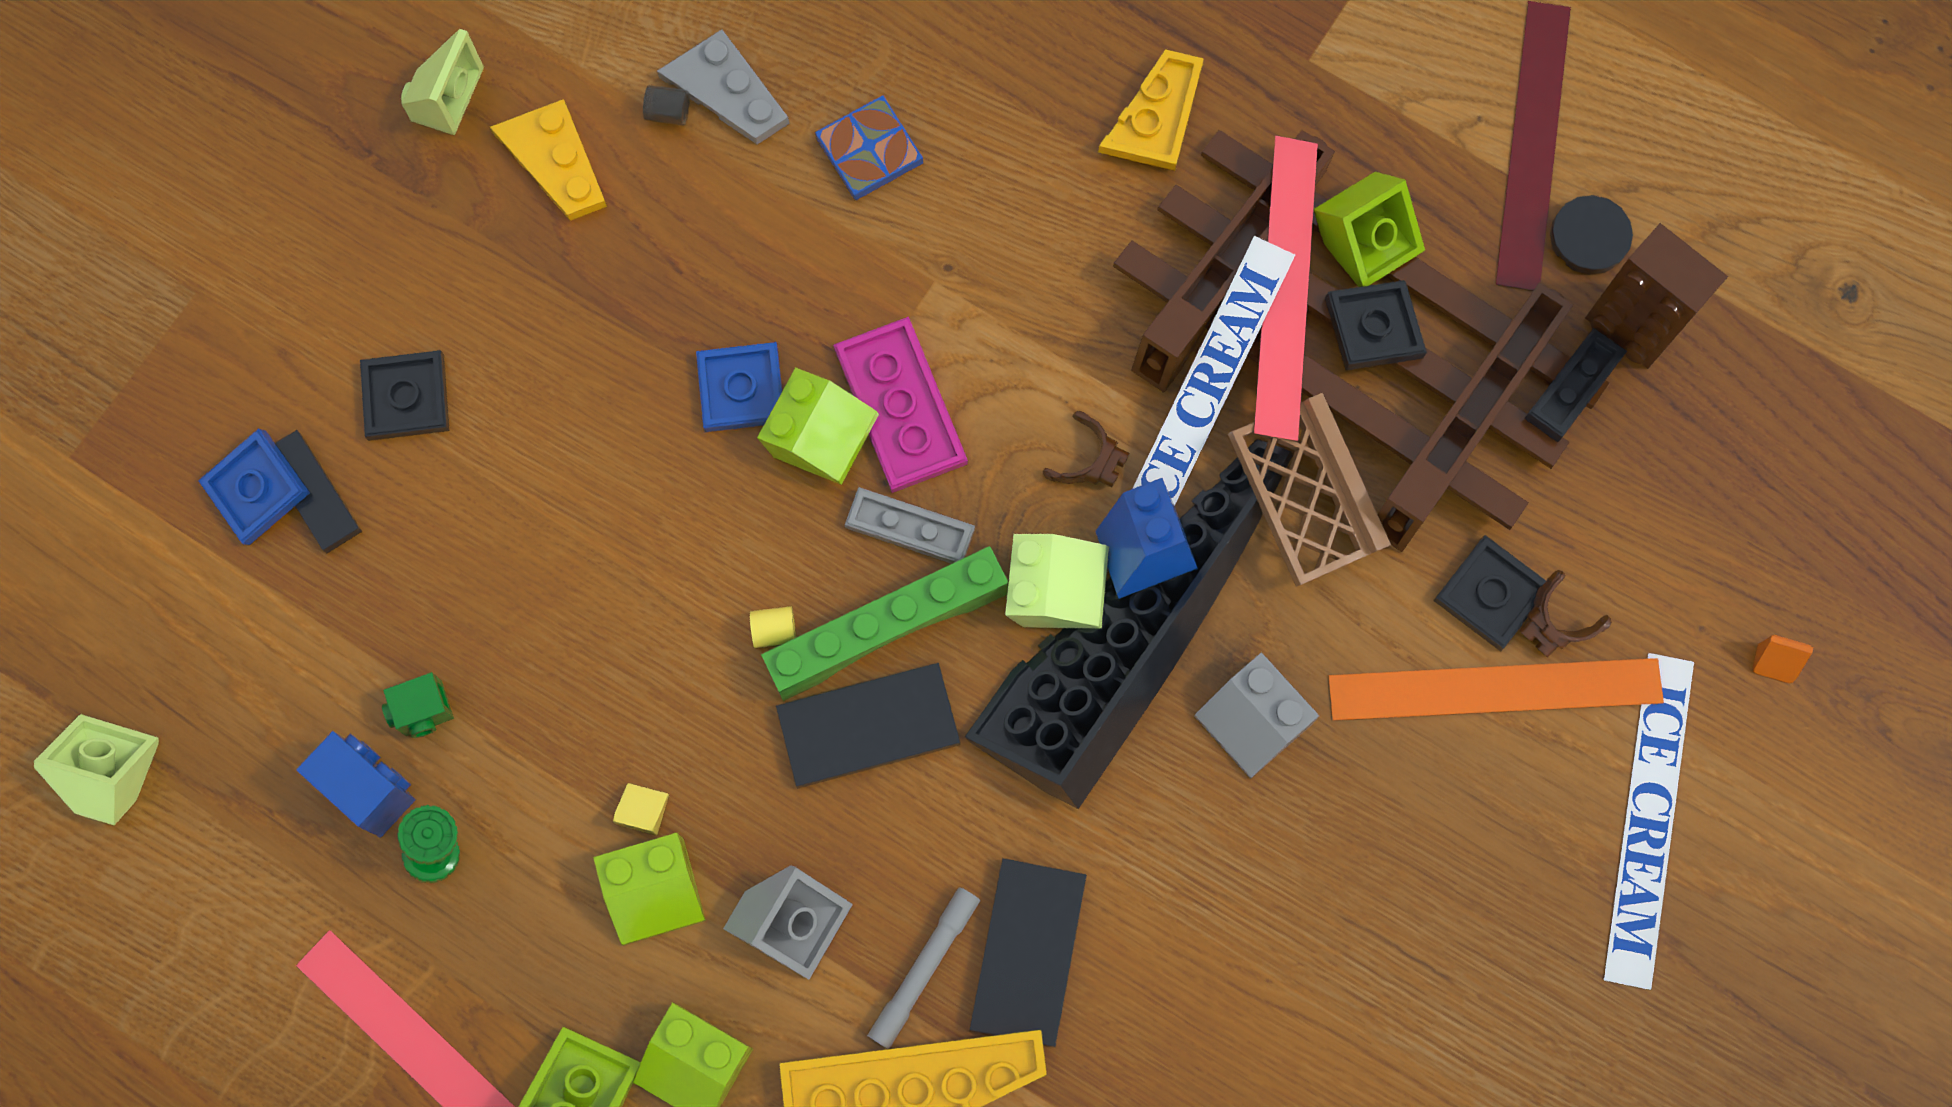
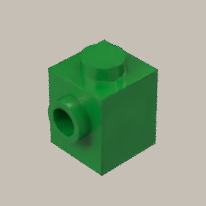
(417, 706)

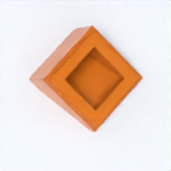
(1781, 658)

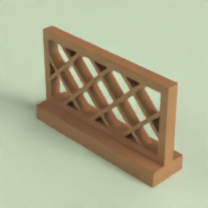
(1341, 482)

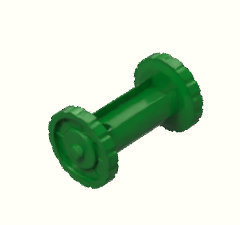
(429, 843)

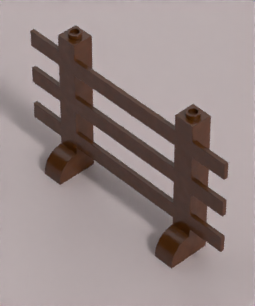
(1477, 401)

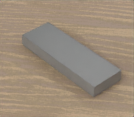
(909, 526)

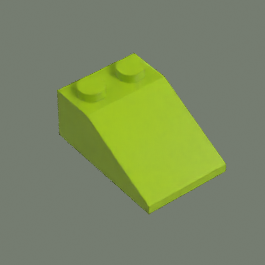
(581, 1075)

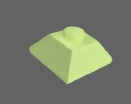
(444, 85)
(97, 767)

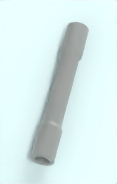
(898, 1009)

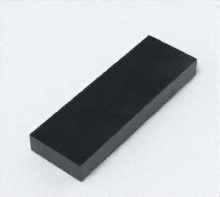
(1575, 385)
(323, 507)

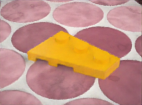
(1158, 116)
(554, 156)

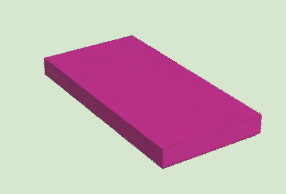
(913, 425)

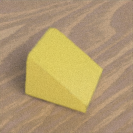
(641, 809)

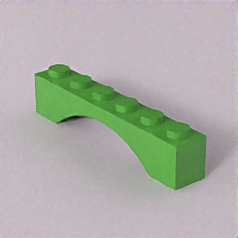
(934, 598)

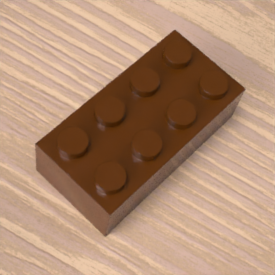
(1655, 296)

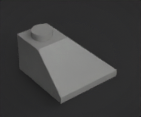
(789, 919)

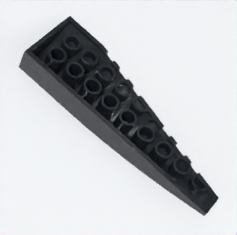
(1088, 687)

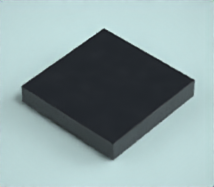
(1375, 325)
(404, 395)
(1491, 593)

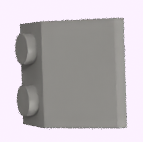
(1256, 715)

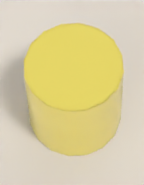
(772, 626)

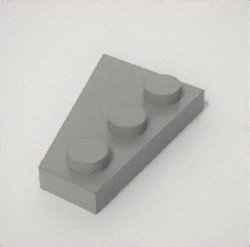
(727, 86)

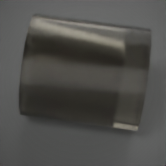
(666, 105)

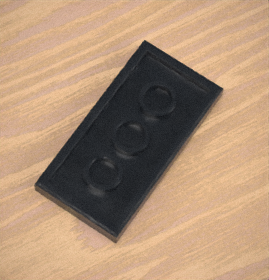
(868, 725)
(1028, 950)

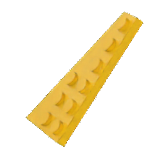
(918, 1076)

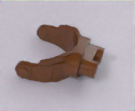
(1103, 468)
(1543, 630)

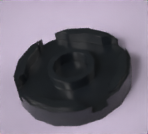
(1591, 234)

